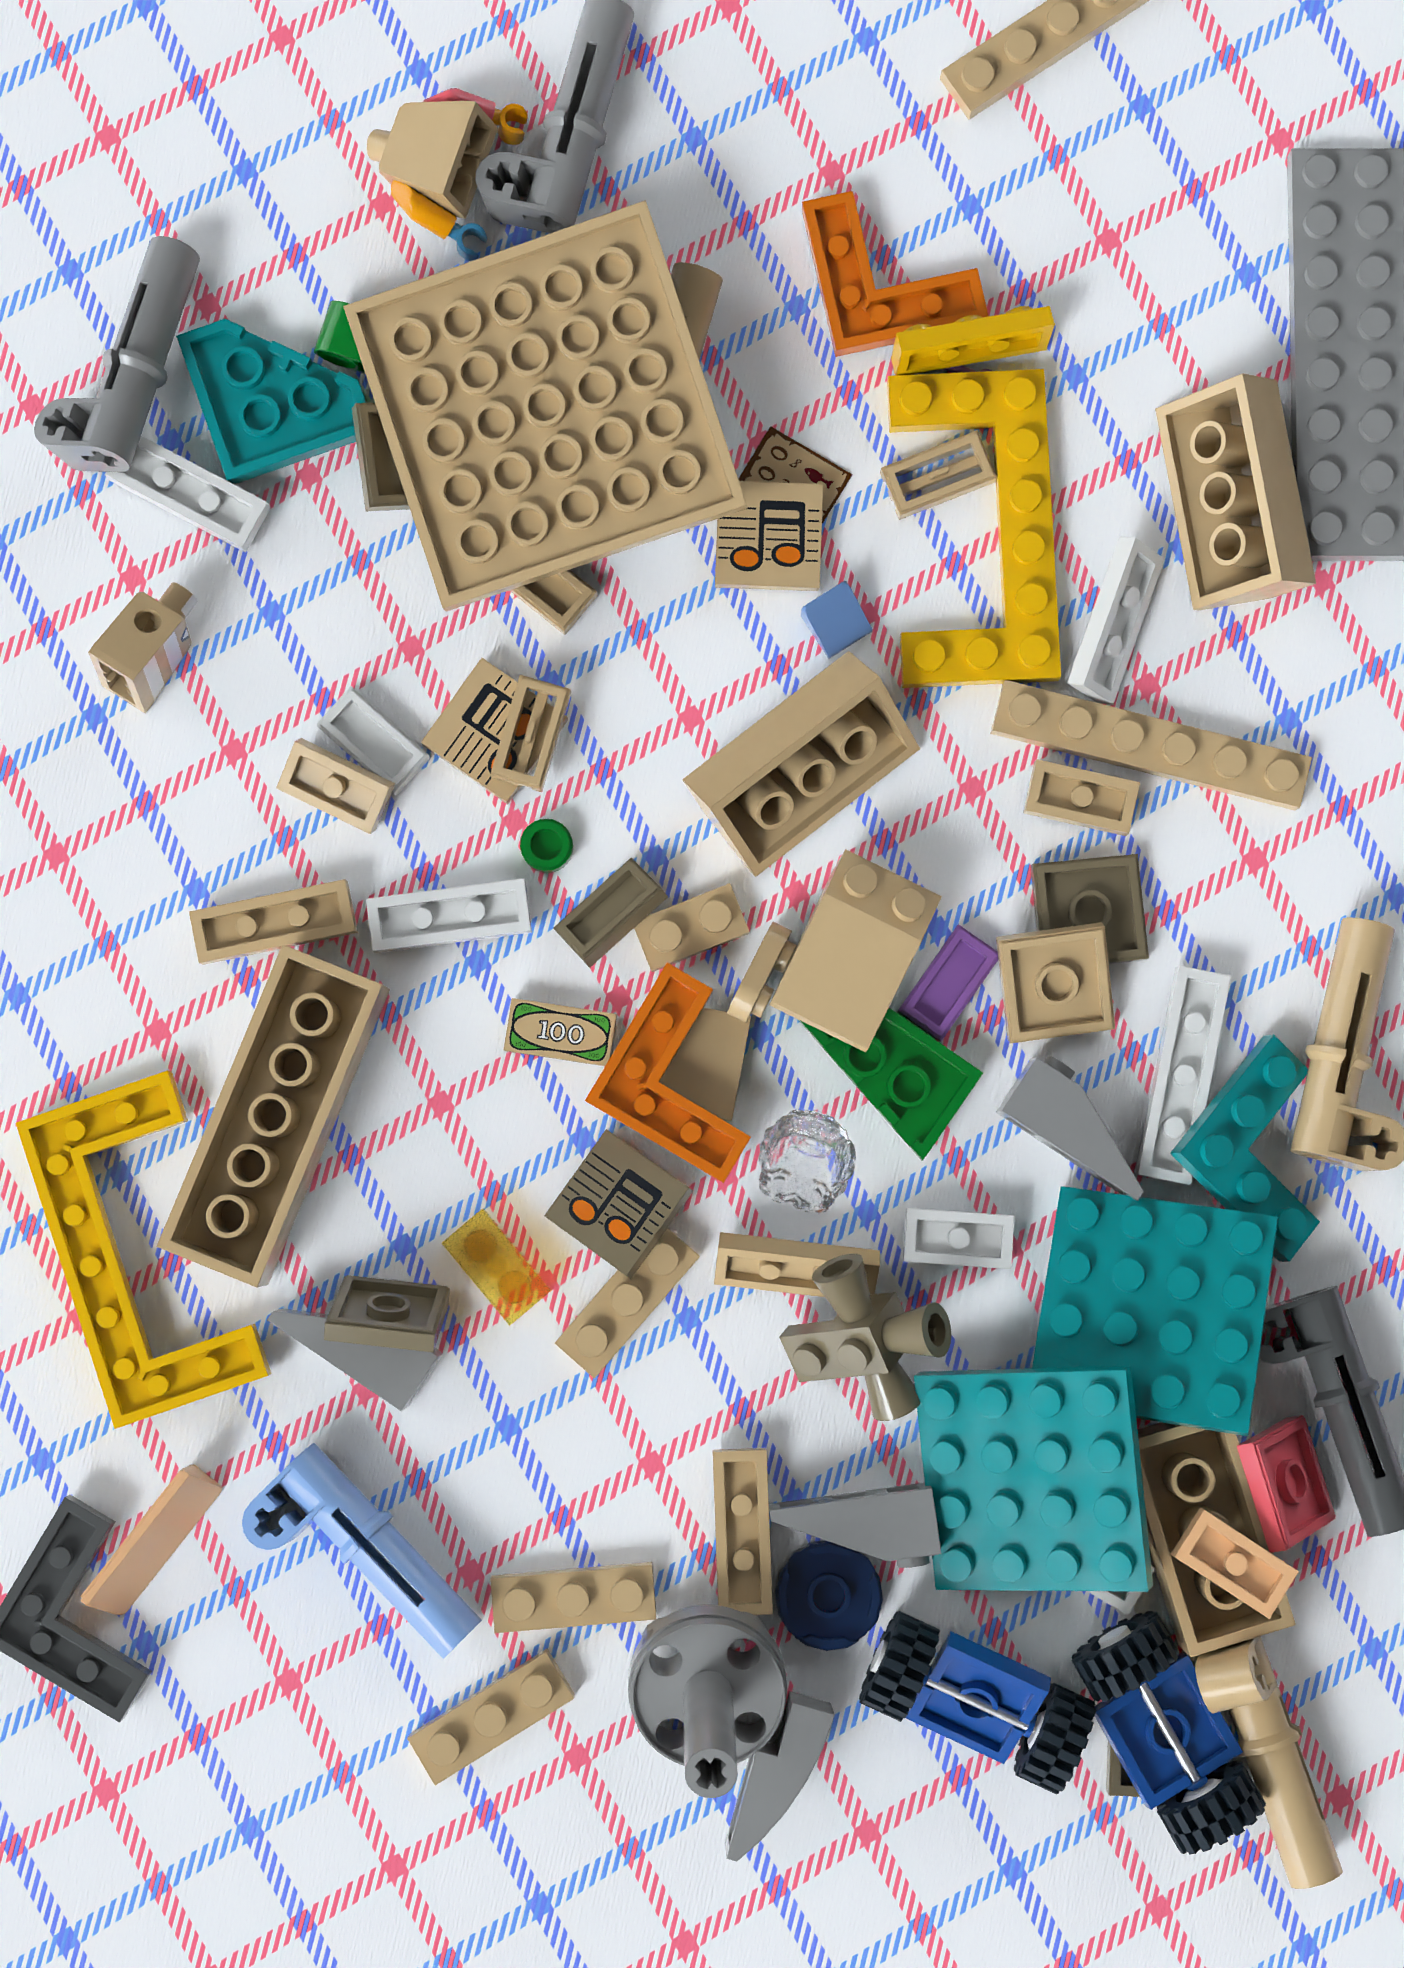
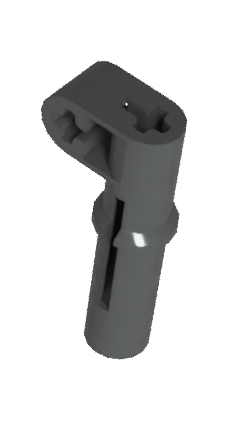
(1327, 1336)

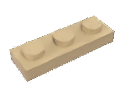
(273, 920)
(781, 1263)
(625, 1304)
(742, 1530)
(573, 1597)
(491, 1716)

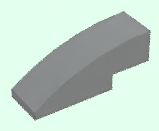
(778, 1772)

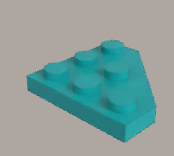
(266, 400)

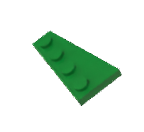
(906, 1078)

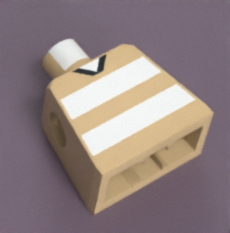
(144, 646)

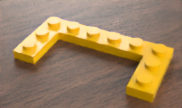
(1016, 410)
(57, 1155)

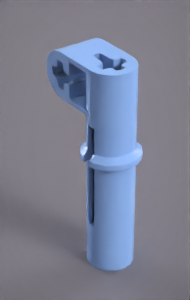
(325, 1498)

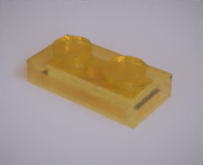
(496, 1266)

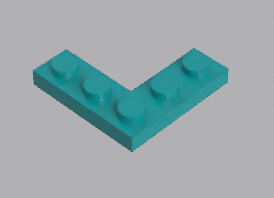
(1220, 1138)

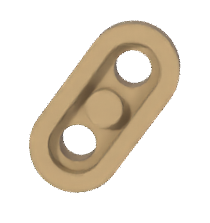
(753, 992)

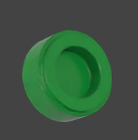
(546, 845)

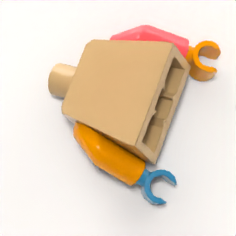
(435, 158)

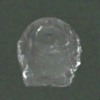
(806, 1161)

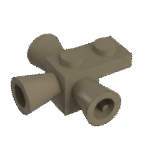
(866, 1338)

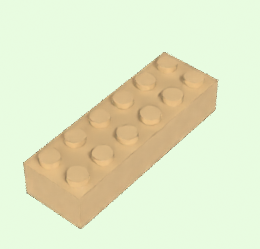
(273, 1117)

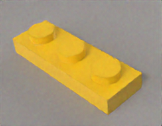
(972, 340)

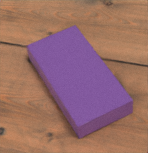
(949, 983)

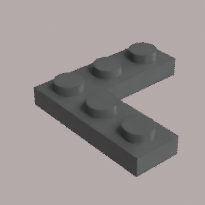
(50, 1644)

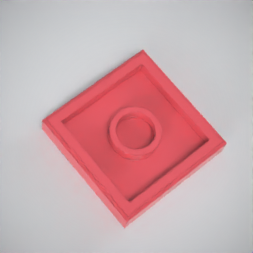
(1286, 1483)

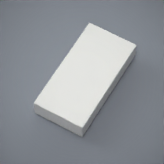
(373, 739)

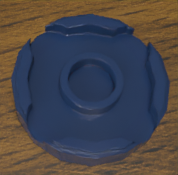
(828, 1595)

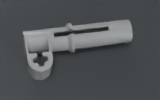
(571, 128)
(106, 429)

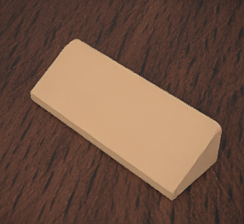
(152, 1541)

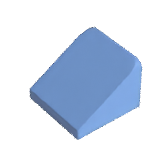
(836, 619)

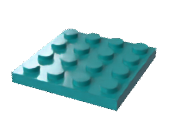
(1161, 1292)
(1035, 1479)

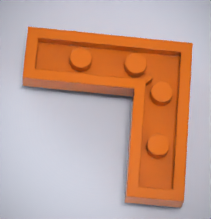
(856, 311)
(631, 1079)

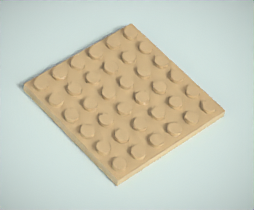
(545, 406)

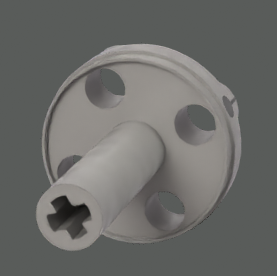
(707, 1691)

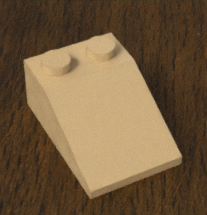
(855, 950)

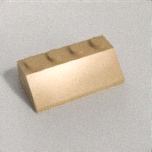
(1235, 493)
(802, 762)

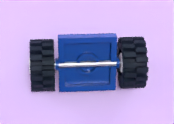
(979, 1700)
(1167, 1734)

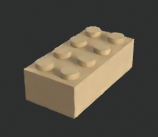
(1180, 1474)

